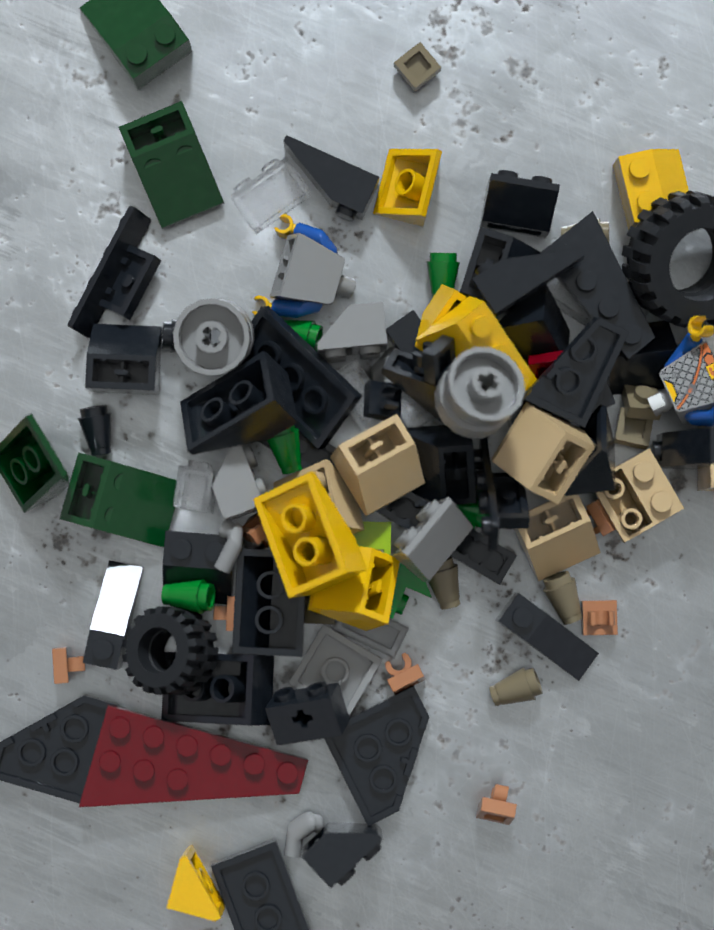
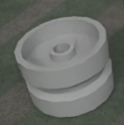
(193, 338)
(479, 392)

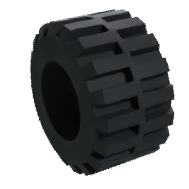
(147, 646)

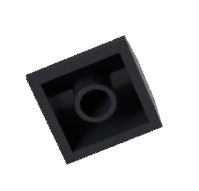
(193, 558)

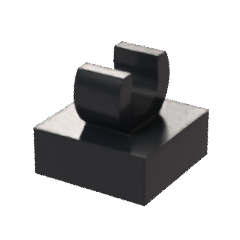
(435, 358)
(381, 400)

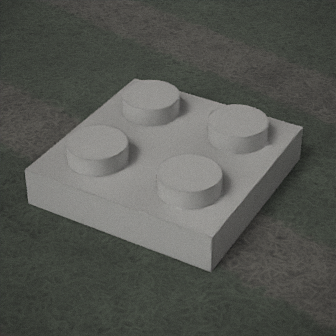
(335, 660)

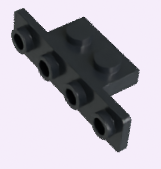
(119, 277)
(501, 499)

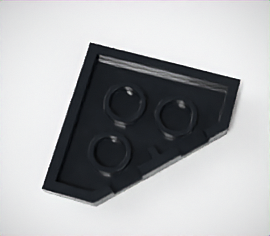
(56, 750)
(380, 752)

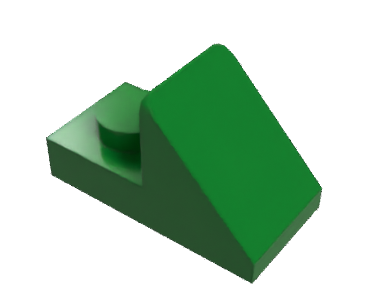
(405, 580)

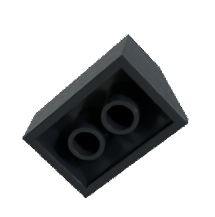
(263, 614)

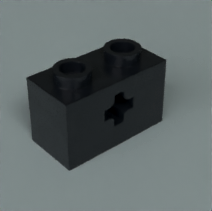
(307, 713)

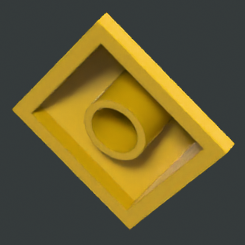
(407, 184)
(194, 890)

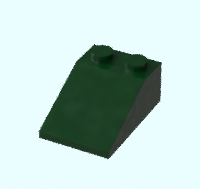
(138, 35)
(31, 465)

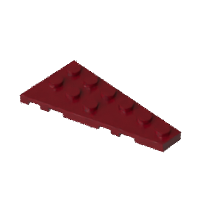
(165, 761)

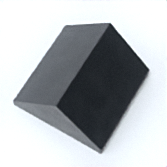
(536, 325)
(647, 363)
(599, 469)

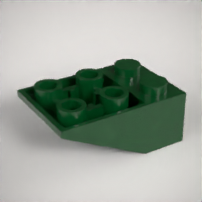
(171, 164)
(119, 500)

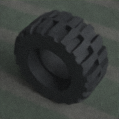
(651, 253)

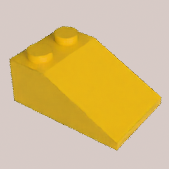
(308, 536)

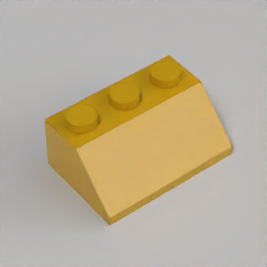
(475, 326)

